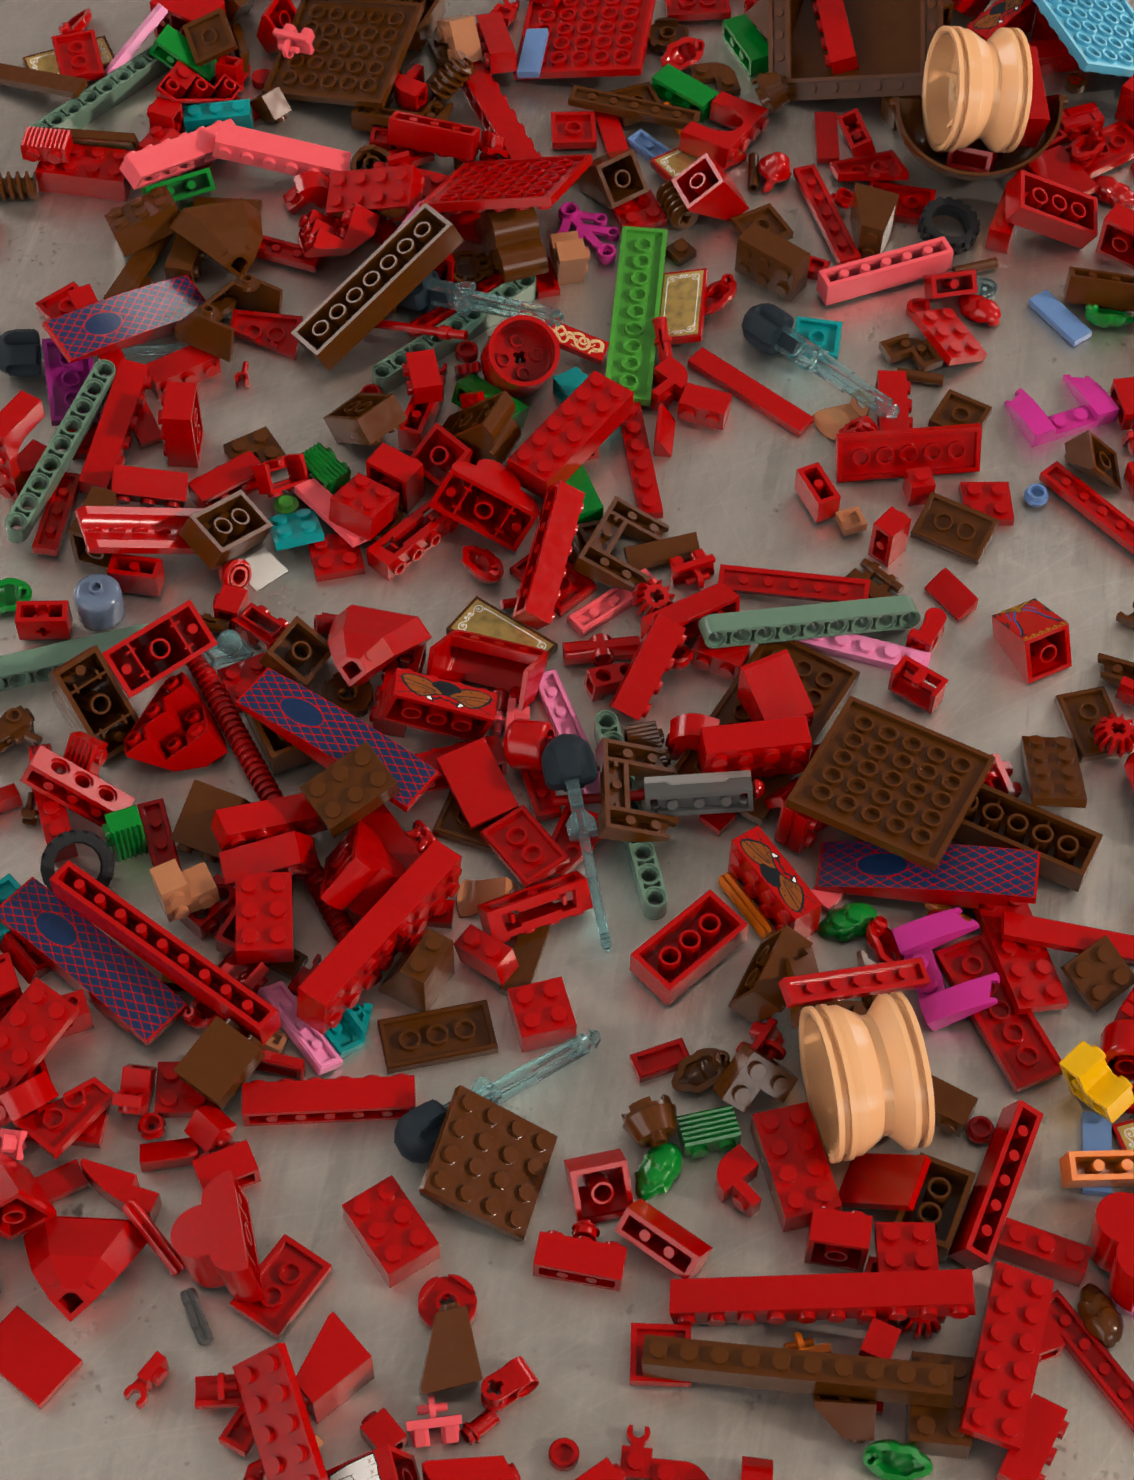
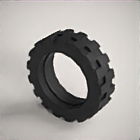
(954, 209)
(81, 837)

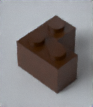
(748, 1074)

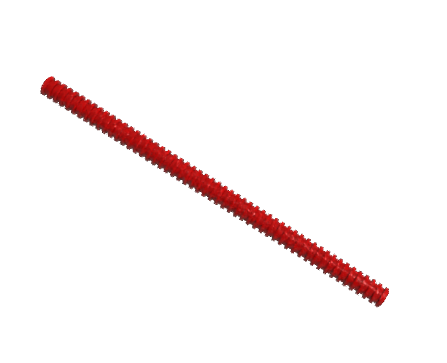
(260, 777)

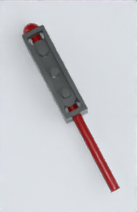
(691, 793)

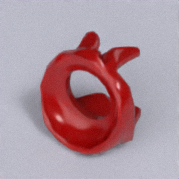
(421, 836)

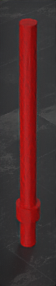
(443, 332)

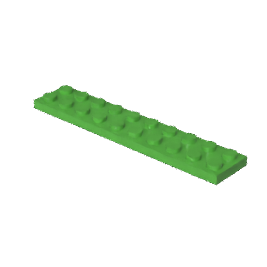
(635, 306)

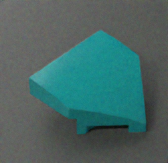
(351, 1030)

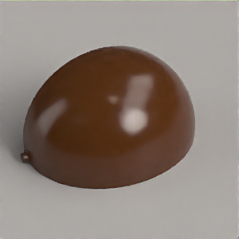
(911, 130)

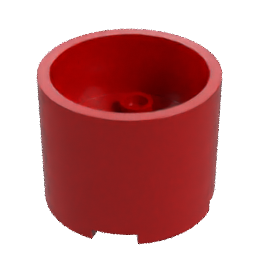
(527, 339)

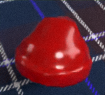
(774, 169)

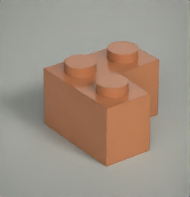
(461, 35)
(569, 257)
(184, 890)

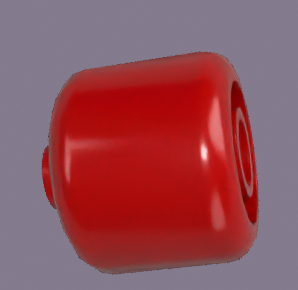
(526, 743)
(1118, 1046)

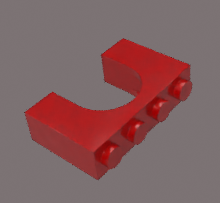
(724, 146)
(15, 424)

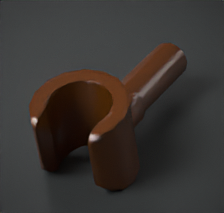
(29, 815)

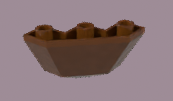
(224, 231)

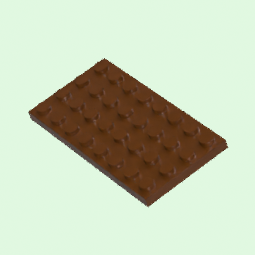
(826, 686)

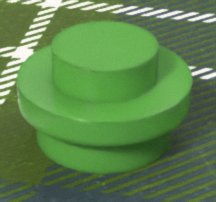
(286, 504)

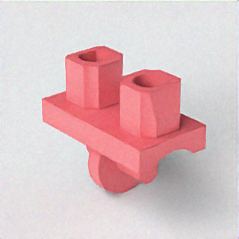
(293, 42)
(501, 722)
(13, 1143)
(419, 1428)

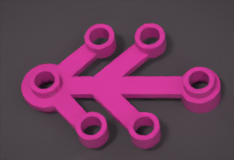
(570, 213)

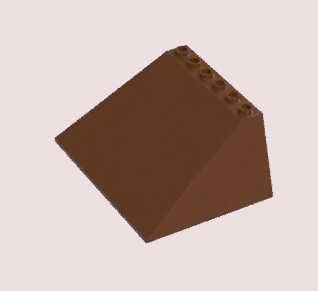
(888, 41)

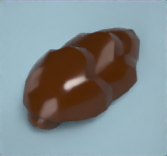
(700, 1070)
(1100, 1315)

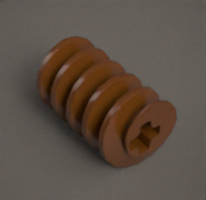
(453, 77)
(18, 186)
(674, 207)

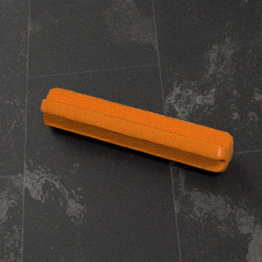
(745, 905)

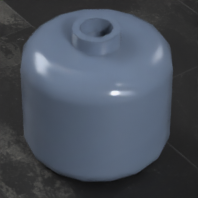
(99, 601)

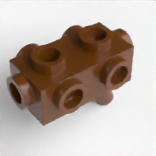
(16, 727)

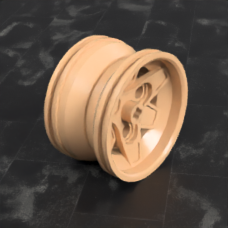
(977, 89)
(866, 1076)

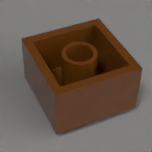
(297, 652)

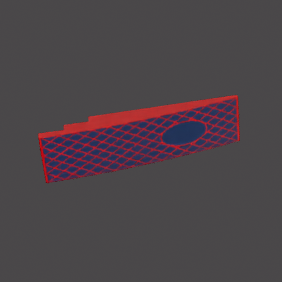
(124, 319)
(330, 732)
(962, 879)
(91, 962)

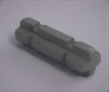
(196, 1316)

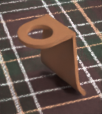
(832, 419)
(479, 891)

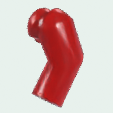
(502, 699)

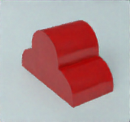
(184, 11)
(487, 501)
(159, 648)
(358, 871)
(219, 1240)
(1114, 1245)

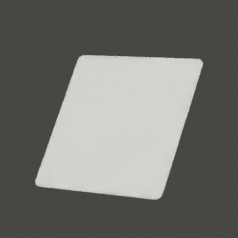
(264, 568)

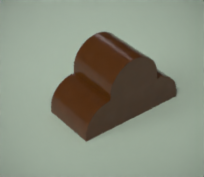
(513, 242)
(487, 428)
(93, 699)

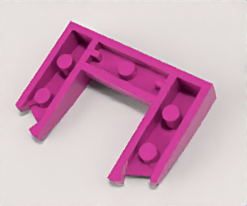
(1094, 411)
(941, 1004)

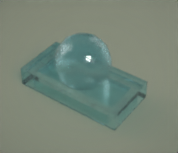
(230, 649)

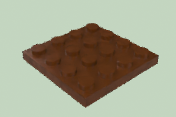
(488, 1163)

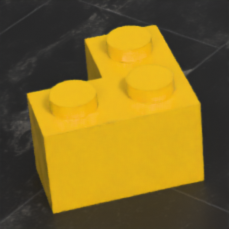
(1094, 1082)

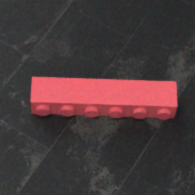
(277, 152)
(171, 156)
(884, 270)

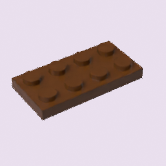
(1053, 771)

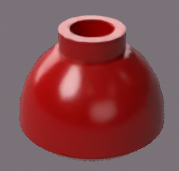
(235, 573)

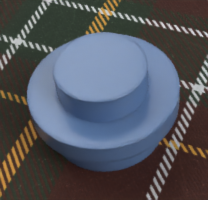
(1036, 495)

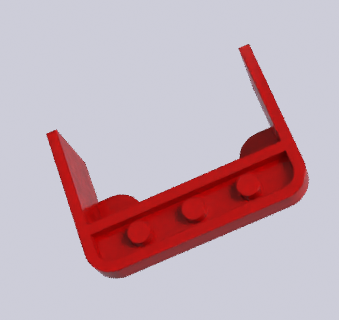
(489, 662)

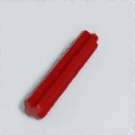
(153, 1236)

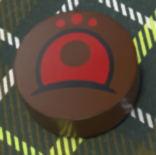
(1075, 83)

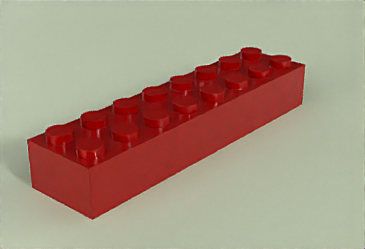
(379, 937)

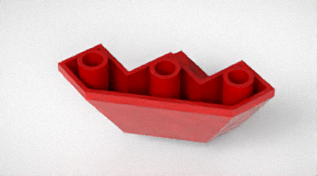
(189, 88)
(339, 237)
(370, 639)
(176, 729)
(80, 1258)

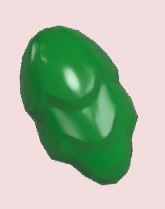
(1106, 317)
(12, 591)
(847, 921)
(658, 1171)
(896, 1460)

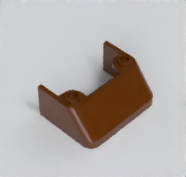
(202, 325)

